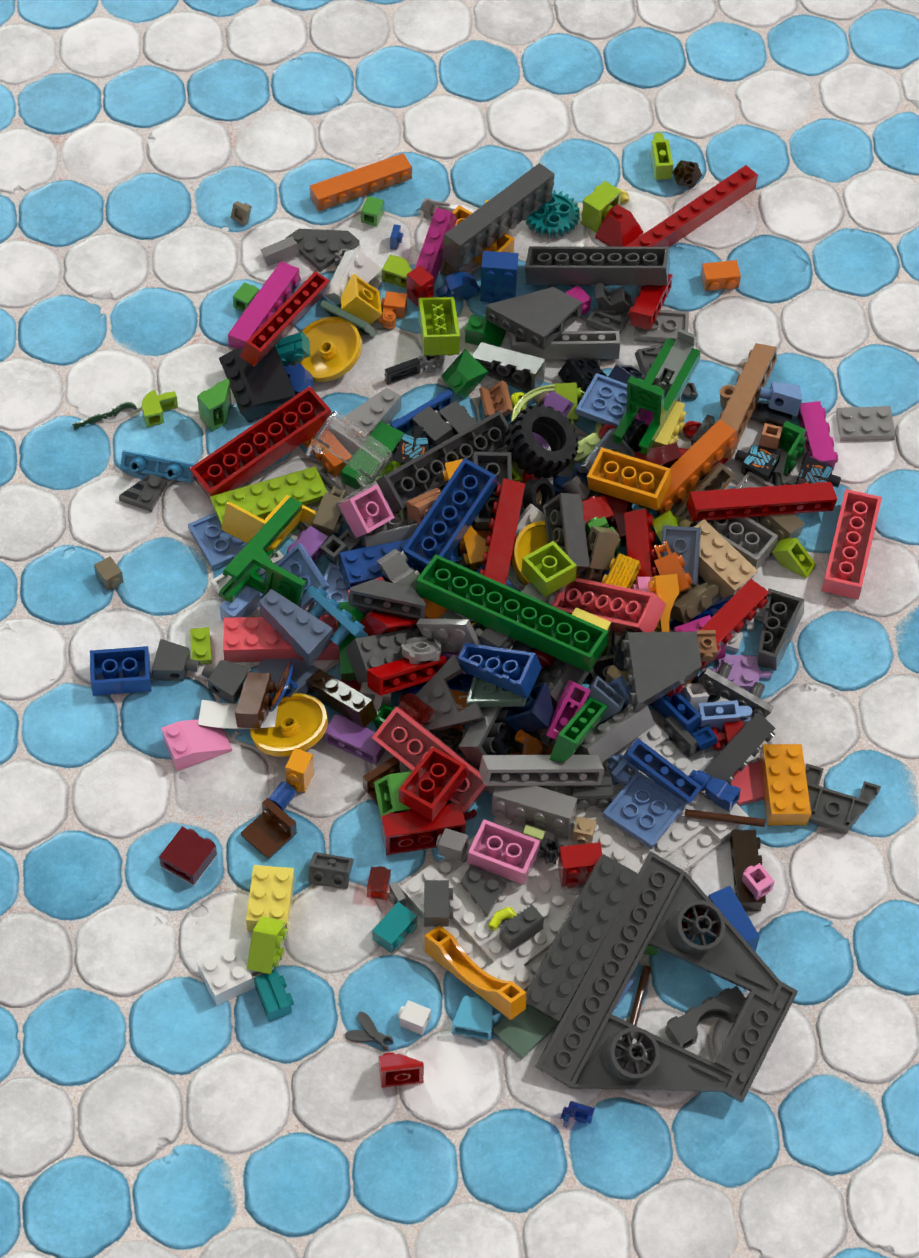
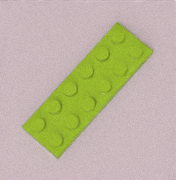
(264, 496)

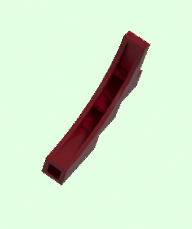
(663, 456)

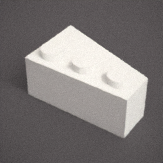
(351, 263)

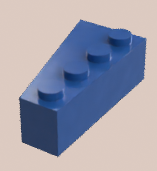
(502, 667)

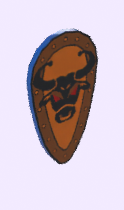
(281, 689)

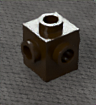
(687, 173)

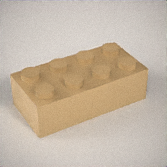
(722, 562)

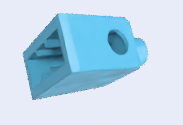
(473, 1018)

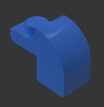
(460, 285)
(299, 377)

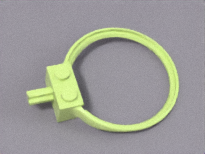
(586, 445)

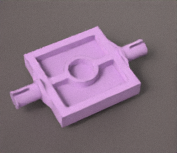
(744, 670)

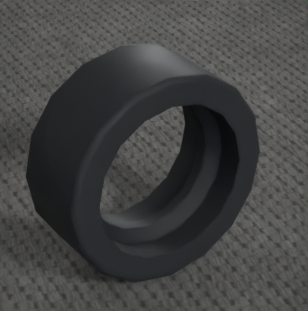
(529, 496)

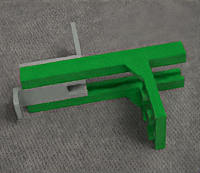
(665, 379)

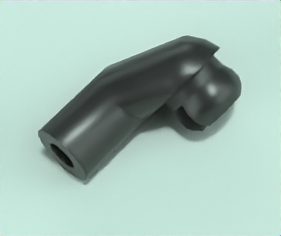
(777, 480)

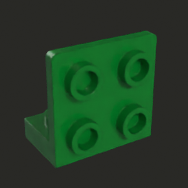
(792, 441)

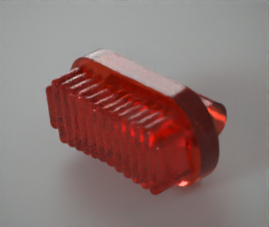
(415, 708)

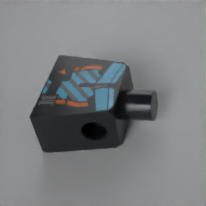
(412, 445)
(759, 460)
(815, 470)

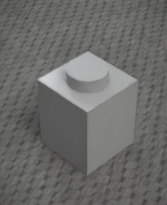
(452, 844)

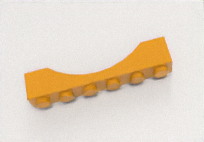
(471, 540)
(667, 589)
(501, 994)

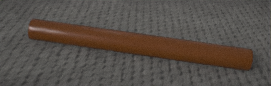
(725, 818)
(639, 996)

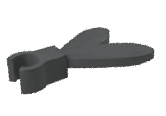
(370, 1033)

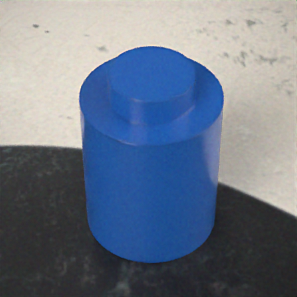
(283, 795)

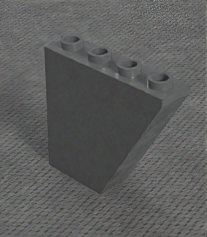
(536, 315)
(659, 664)

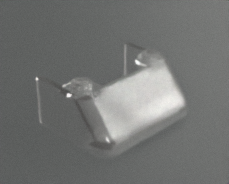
(352, 447)

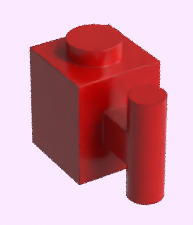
(728, 732)

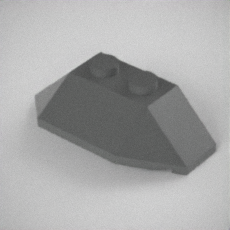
(387, 598)

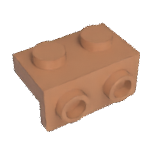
(496, 399)

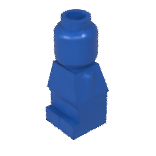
(717, 790)

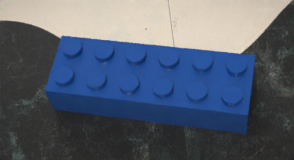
(451, 514)
(361, 566)

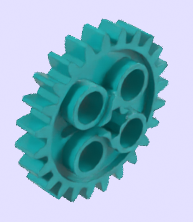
(555, 216)

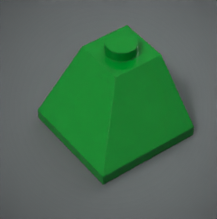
(483, 331)
(464, 374)

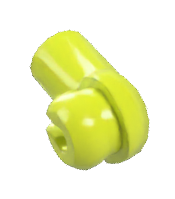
(499, 916)

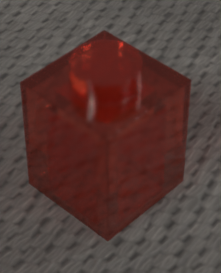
(379, 883)

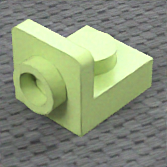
(533, 832)

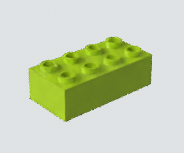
(439, 326)

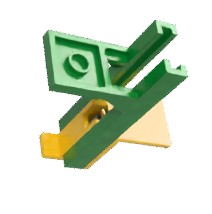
(263, 542)

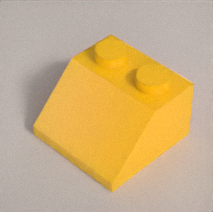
(361, 300)

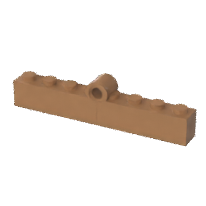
(742, 399)

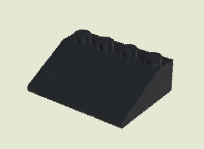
(258, 387)

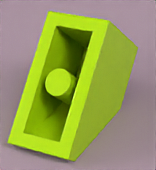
(396, 271)
(794, 557)

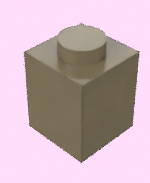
(108, 573)

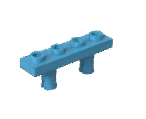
(156, 466)
(344, 617)

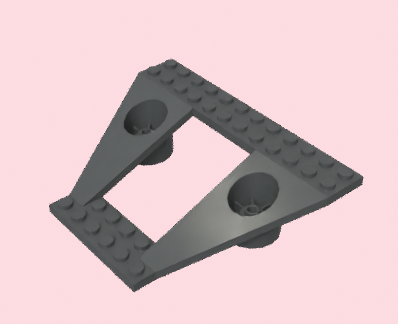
(586, 1036)

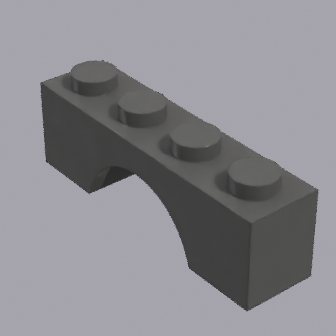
(683, 1029)

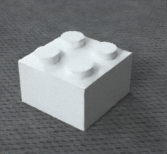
(225, 975)

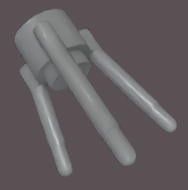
(428, 207)

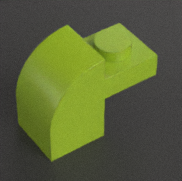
(154, 405)
(665, 519)

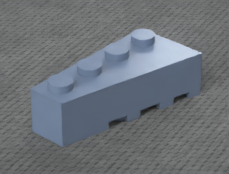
(298, 627)

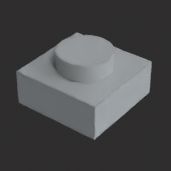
(396, 894)

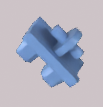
(621, 765)

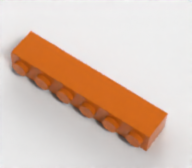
(360, 182)
(698, 461)

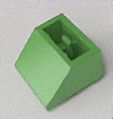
(215, 405)
(388, 793)

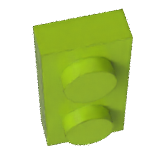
(201, 645)

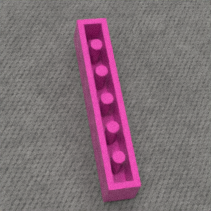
(265, 303)

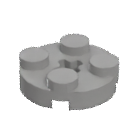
(421, 649)

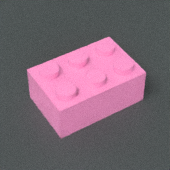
(503, 852)

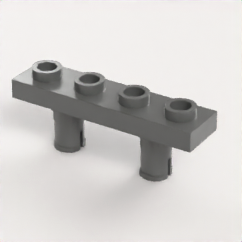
(728, 690)

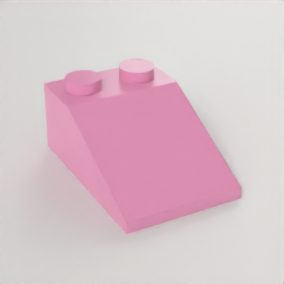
(194, 743)

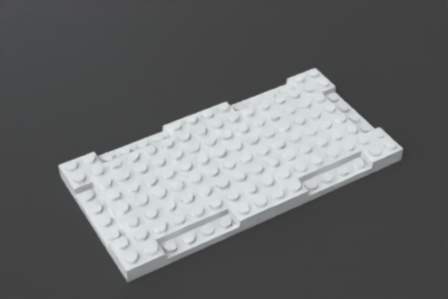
(543, 884)

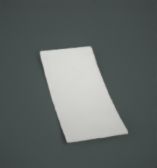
(223, 715)

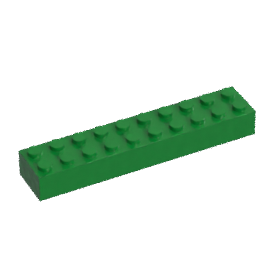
(512, 613)

